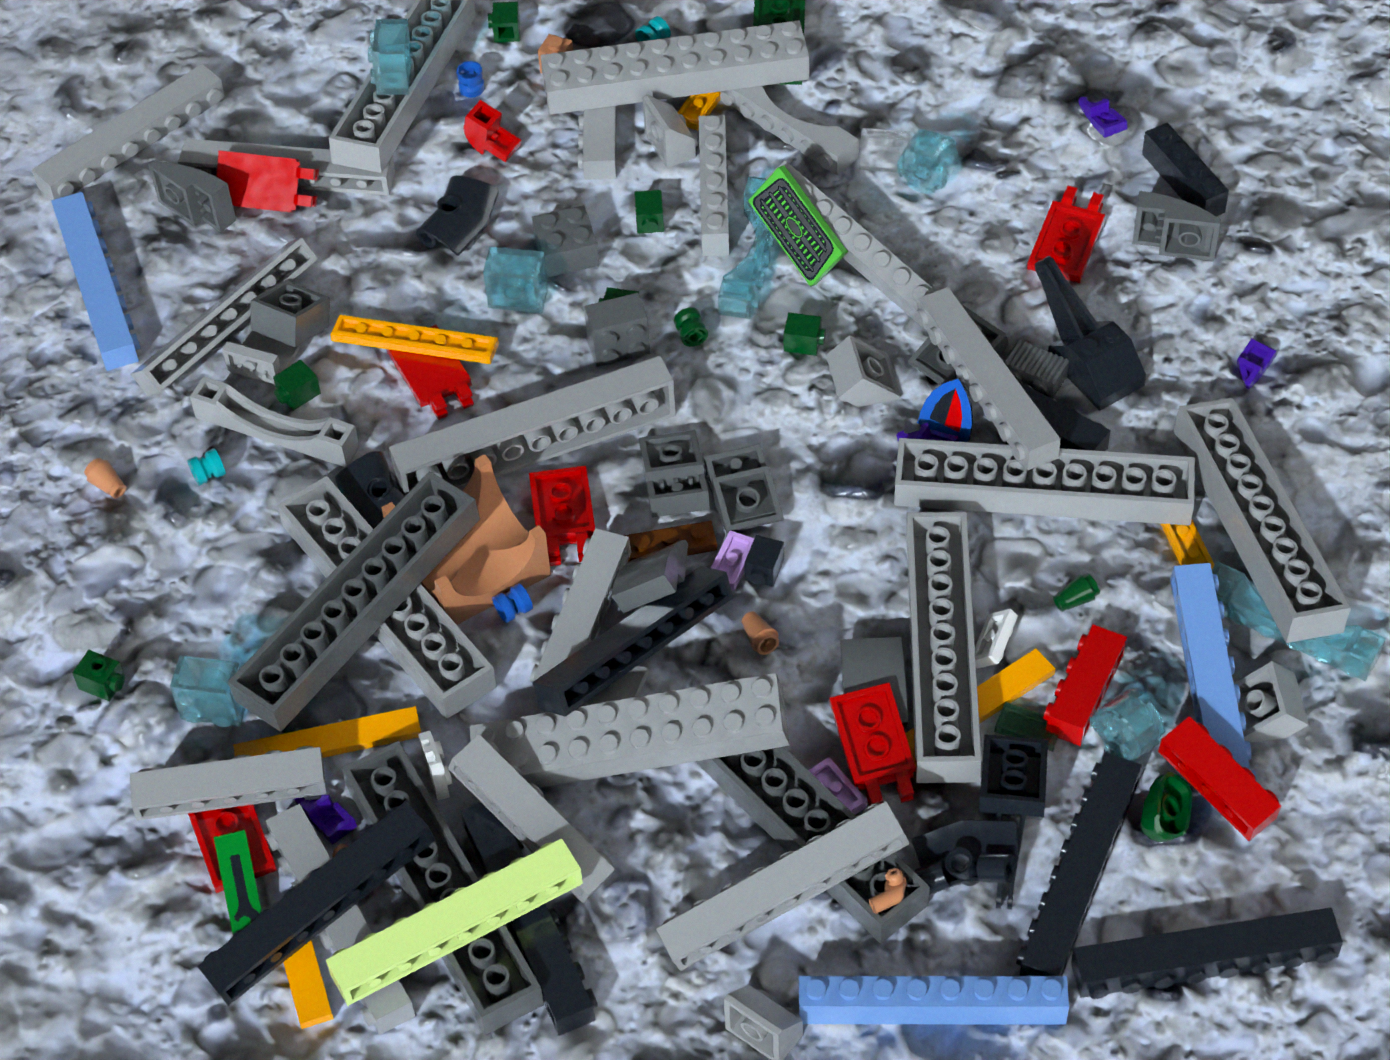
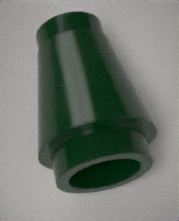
(1077, 592)

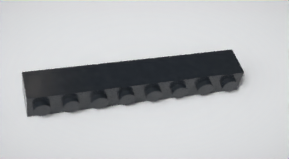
(631, 642)
(1081, 868)
(316, 902)
(536, 931)
(1206, 953)

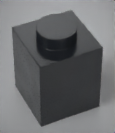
(764, 561)

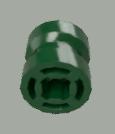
(690, 326)

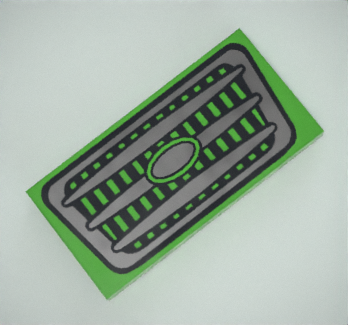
(797, 226)

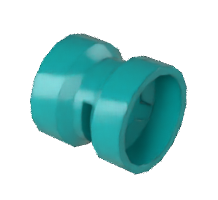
(656, 29)
(203, 468)

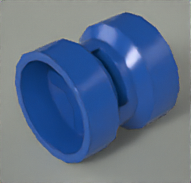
(470, 79)
(512, 603)

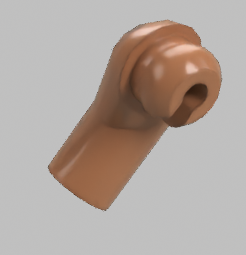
(893, 891)

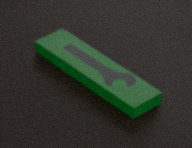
(238, 879)

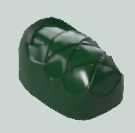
(1167, 808)

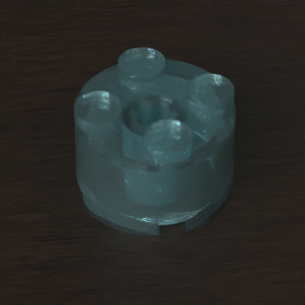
(928, 161)
(1128, 726)

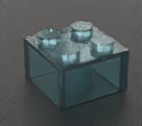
(390, 56)
(515, 279)
(204, 693)

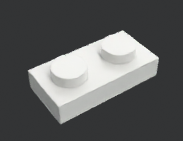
(994, 638)

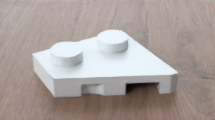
(433, 754)

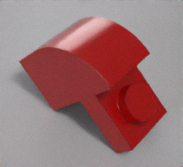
(485, 134)

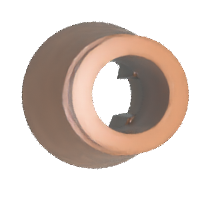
(103, 476)
(760, 633)

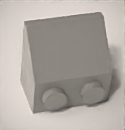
(668, 132)
(862, 373)
(1271, 704)
(762, 1022)

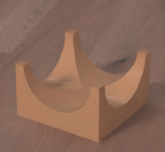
(490, 556)

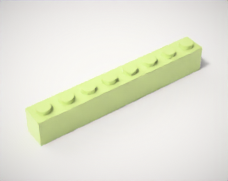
(454, 921)

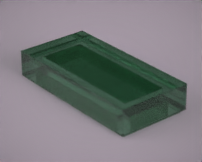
(1024, 723)

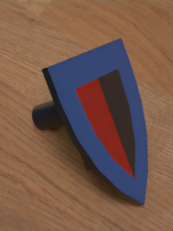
(949, 410)

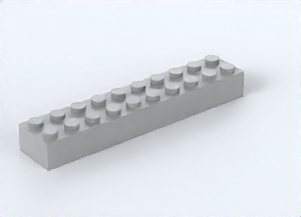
(675, 67)
(378, 123)
(540, 426)
(1073, 486)
(1261, 521)
(419, 630)
(942, 649)
(644, 731)

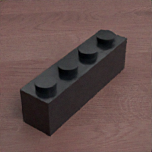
(1184, 169)
(1071, 427)

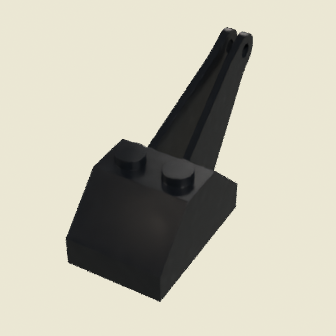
(1098, 352)
(1013, 785)

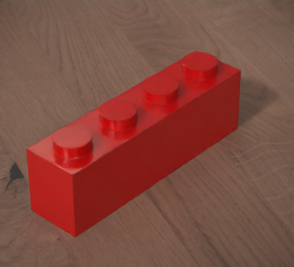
(1086, 684)
(1220, 778)

